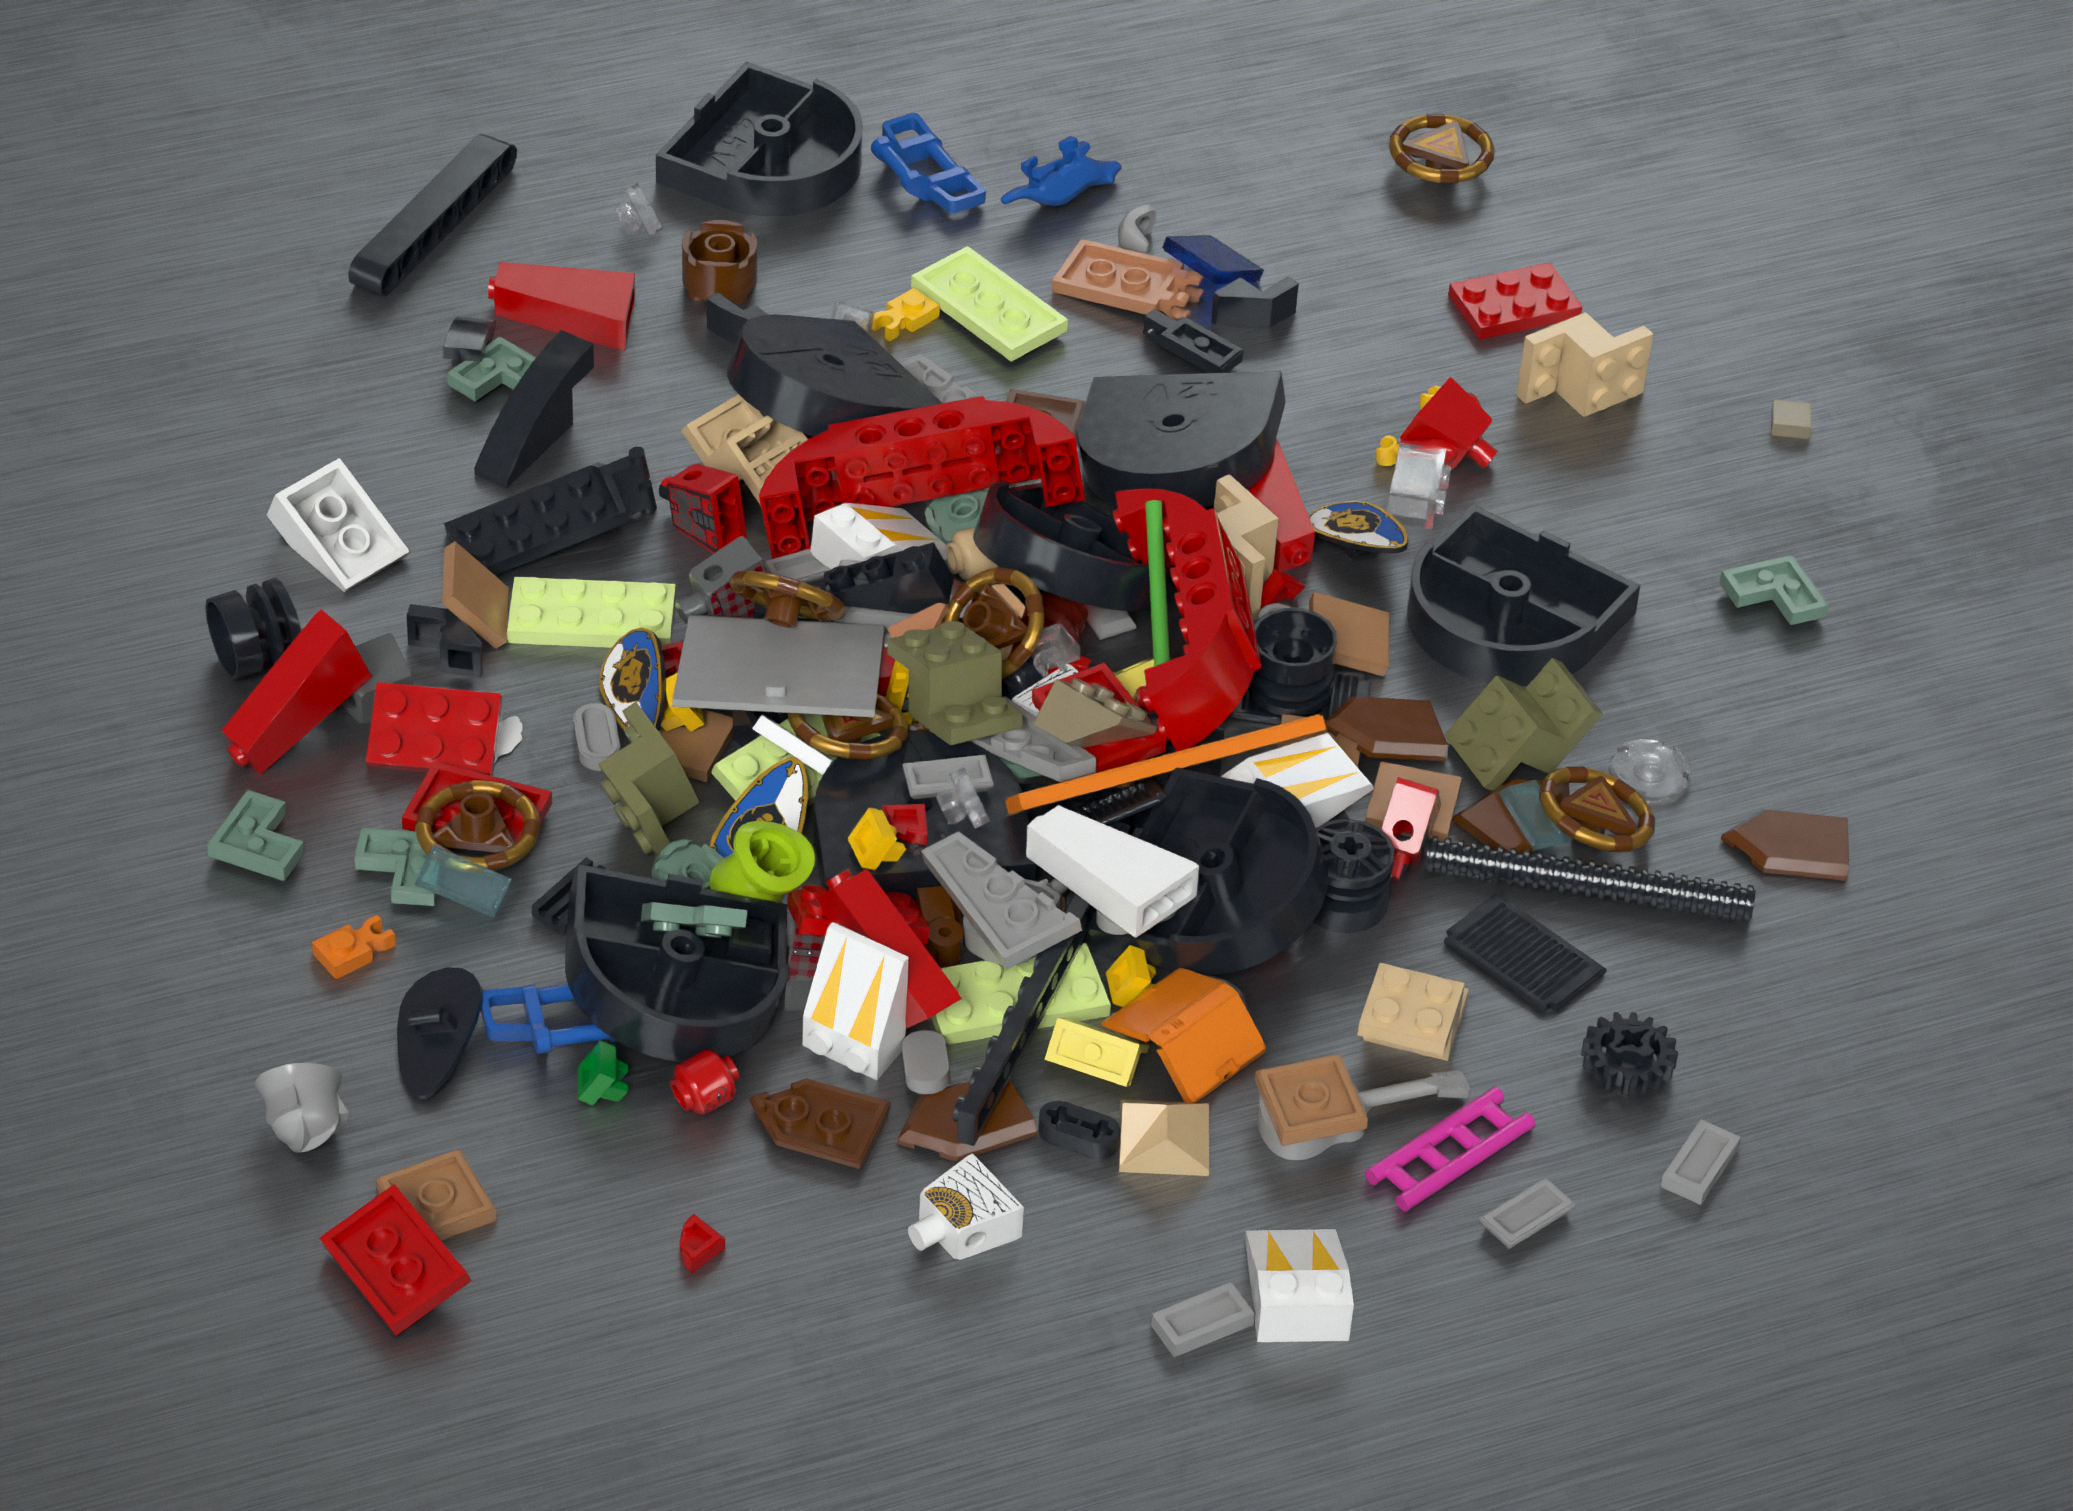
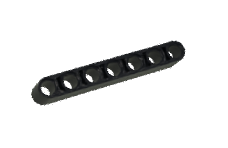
(432, 214)

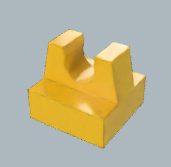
(679, 716)
(875, 840)
(1129, 976)

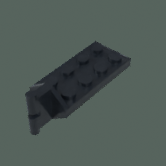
(556, 513)

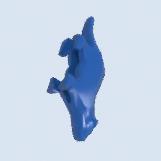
(1065, 177)

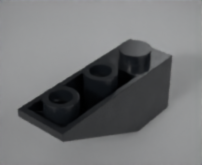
(893, 582)

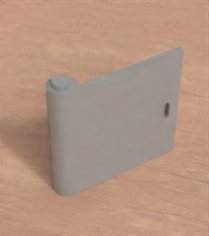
(779, 668)

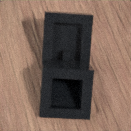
(1246, 306)
(445, 631)

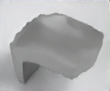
(1134, 227)

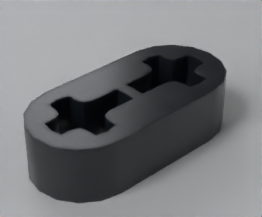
(1079, 1129)

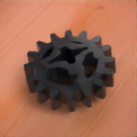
(1629, 1053)

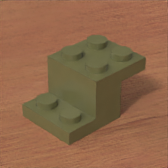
(955, 682)
(1523, 724)
(646, 782)

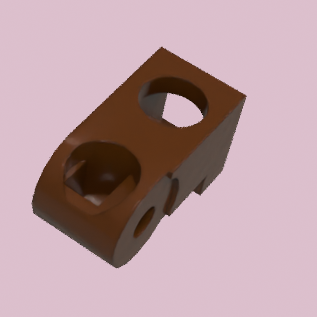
(944, 920)

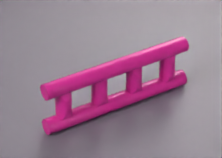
(1447, 1170)

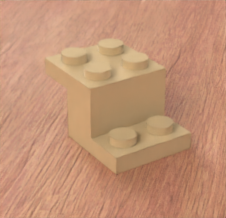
(1584, 364)
(741, 441)
(1251, 532)
(1413, 1011)

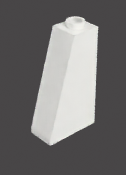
(1112, 870)

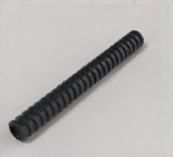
(1590, 879)

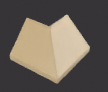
(1164, 1137)

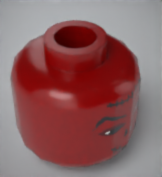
(704, 1082)

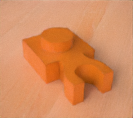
(350, 948)

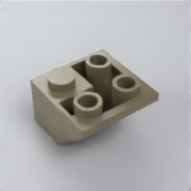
(1090, 715)

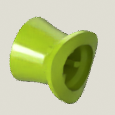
(765, 862)

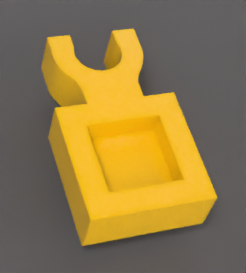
(906, 311)

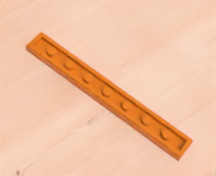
(1164, 764)

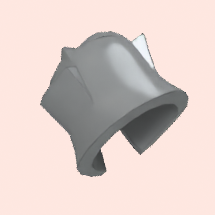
(303, 1103)

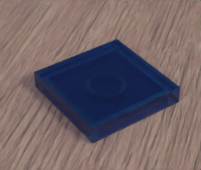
(1212, 258)

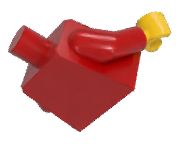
(1446, 421)

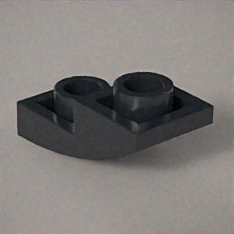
(727, 318)
(468, 338)

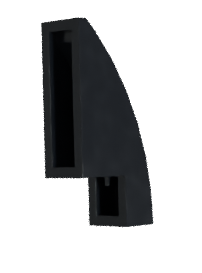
(536, 409)

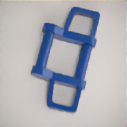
(926, 145)
(536, 1029)

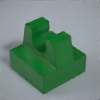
(601, 1075)

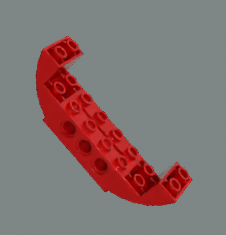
(917, 459)
(1209, 681)

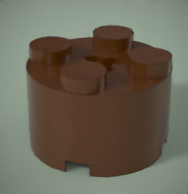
(719, 260)

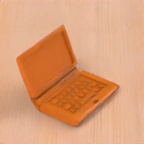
(1199, 1029)

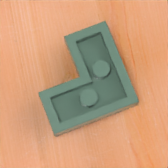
(500, 364)
(1779, 581)
(250, 839)
(398, 853)
(708, 920)

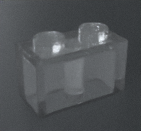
(1417, 485)

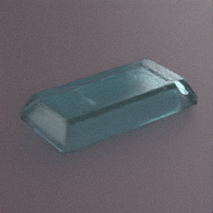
(1525, 807)
(463, 881)

